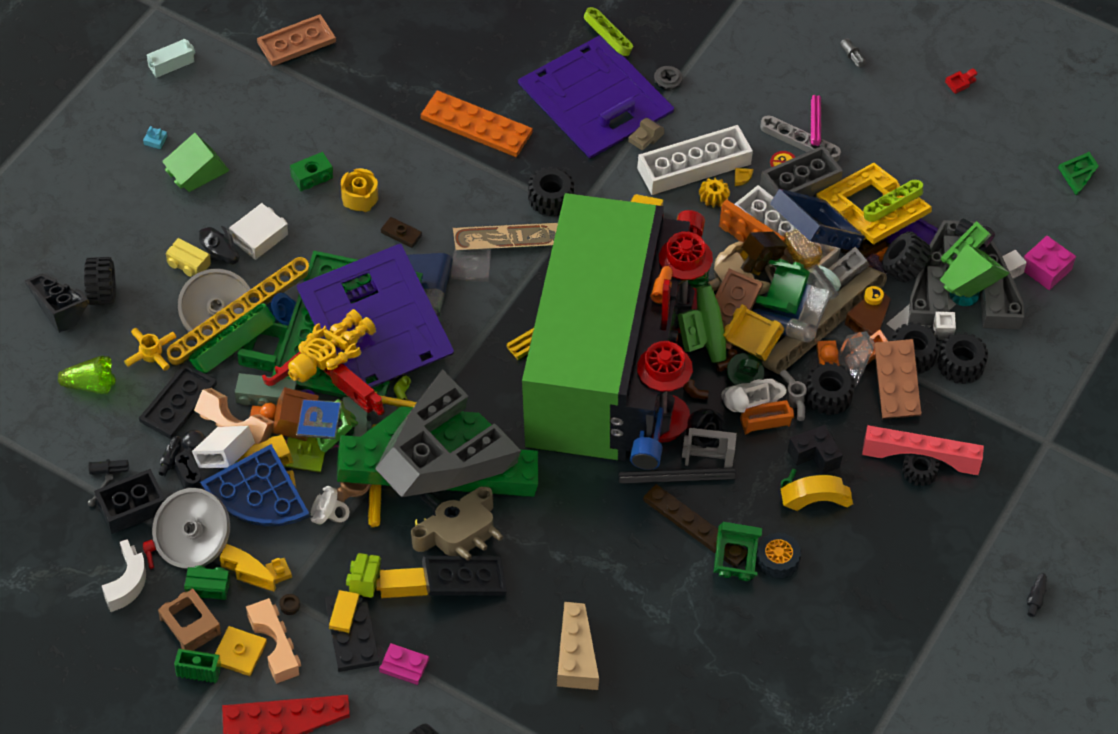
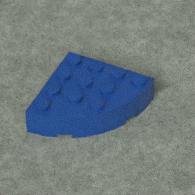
(258, 490)

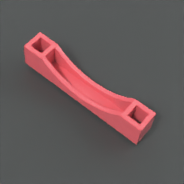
(886, 442)

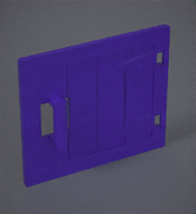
(592, 89)
(399, 311)

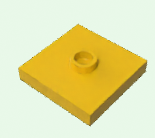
(240, 650)

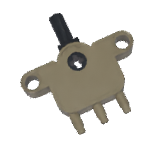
(457, 524)

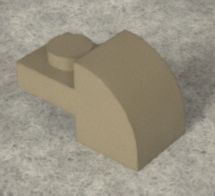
(647, 133)

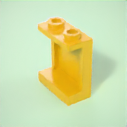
(753, 332)

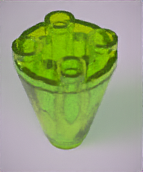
(89, 376)

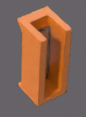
(767, 416)

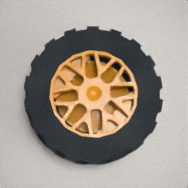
(778, 555)

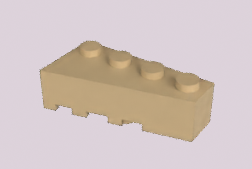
(577, 658)

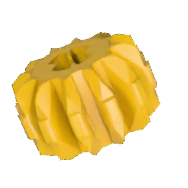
(714, 192)

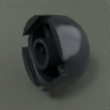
(707, 420)

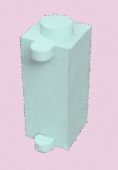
(171, 58)

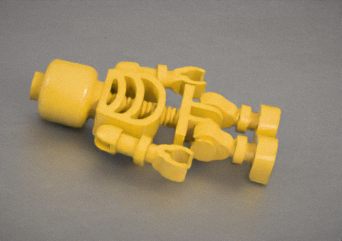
(316, 350)

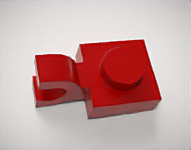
(960, 81)

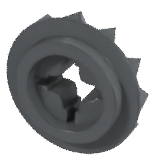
(672, 73)

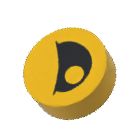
(873, 295)

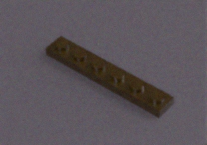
(692, 524)

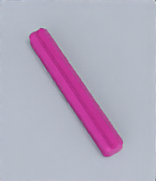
(815, 120)

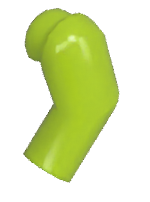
(401, 387)

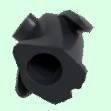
(219, 245)

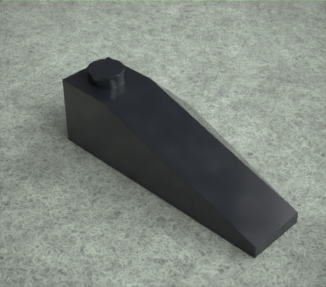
(58, 301)

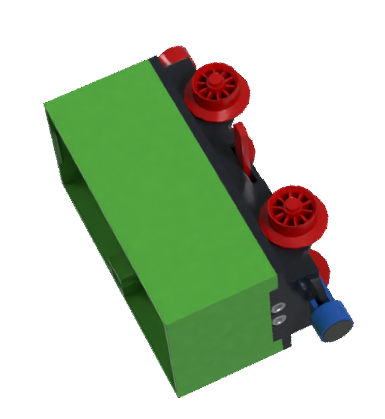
(601, 343)

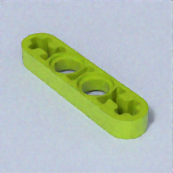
(608, 31)
(911, 191)

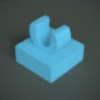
(155, 138)

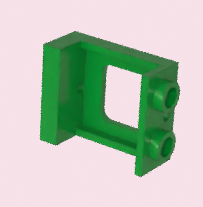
(259, 360)
(737, 535)

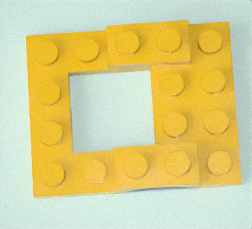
(877, 230)

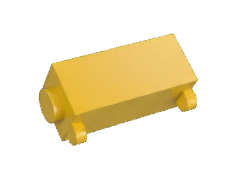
(401, 583)

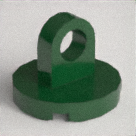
(744, 369)

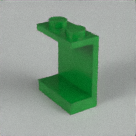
(786, 287)

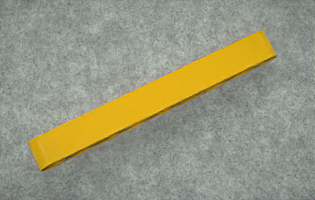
(242, 302)

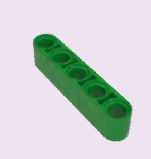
(232, 338)

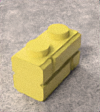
(187, 258)

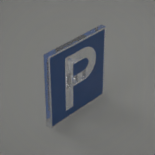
(319, 419)

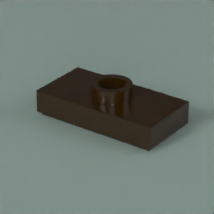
(401, 232)

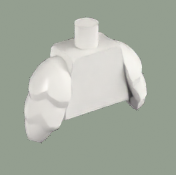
(751, 394)

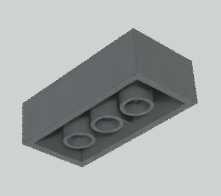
(803, 174)

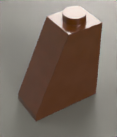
(867, 316)

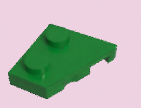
(1078, 171)

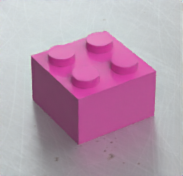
(1048, 262)

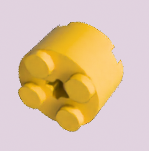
(359, 190)

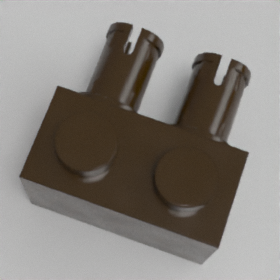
(761, 249)

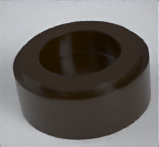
(289, 604)

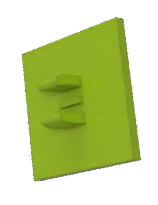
(305, 454)

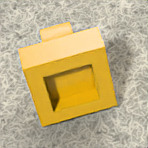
(279, 570)

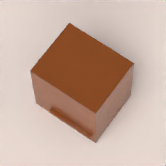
(288, 412)

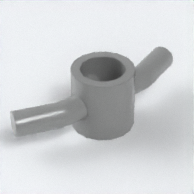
(795, 394)

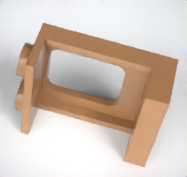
(196, 633)

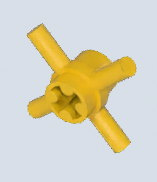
(150, 348)

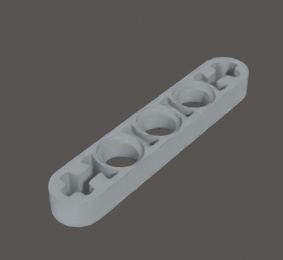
(794, 132)

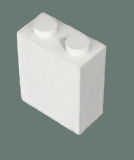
(259, 231)
(223, 447)

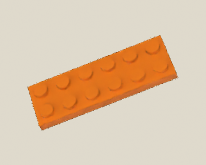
(476, 123)

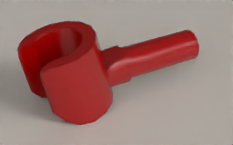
(149, 547)

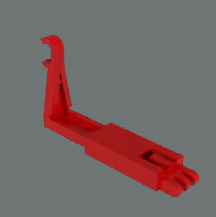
(343, 379)

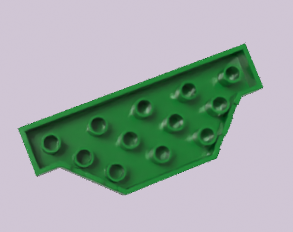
(361, 455)

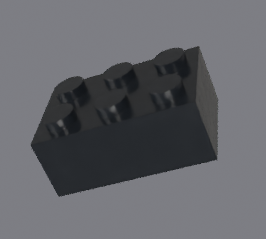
(129, 501)

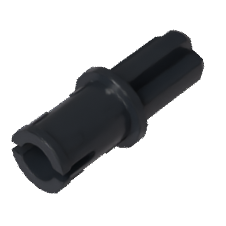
(108, 467)

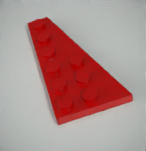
(284, 716)

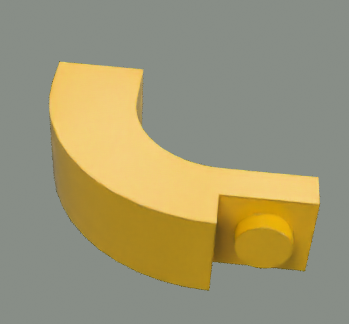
(814, 489)

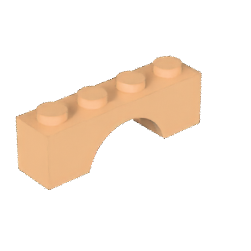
(214, 406)
(264, 620)

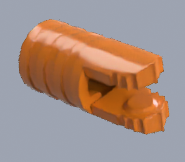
(656, 295)

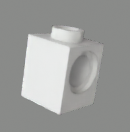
(1015, 263)
(944, 324)

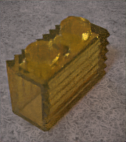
(802, 249)

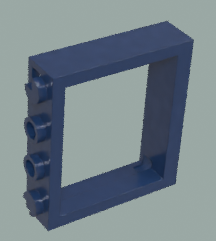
(802, 210)

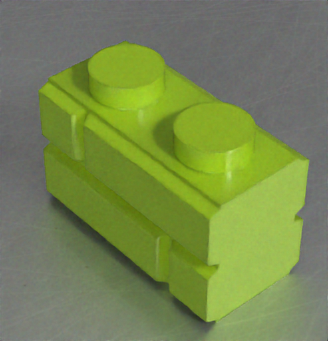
(364, 574)

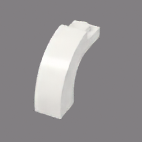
(130, 584)

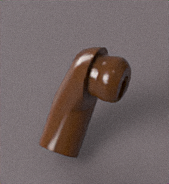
(721, 366)
(693, 392)

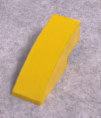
(247, 568)

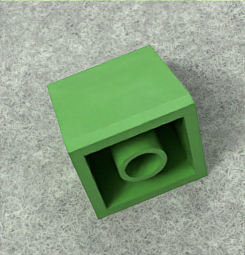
(194, 164)
(972, 272)

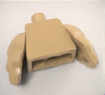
(731, 259)

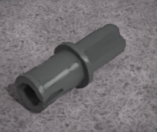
(853, 52)

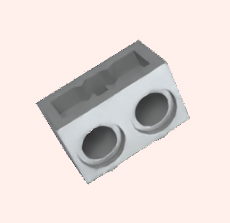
(849, 266)

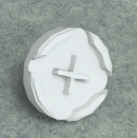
(325, 507)

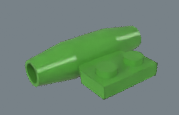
(704, 325)

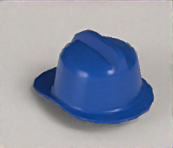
(282, 308)

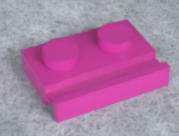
(404, 664)

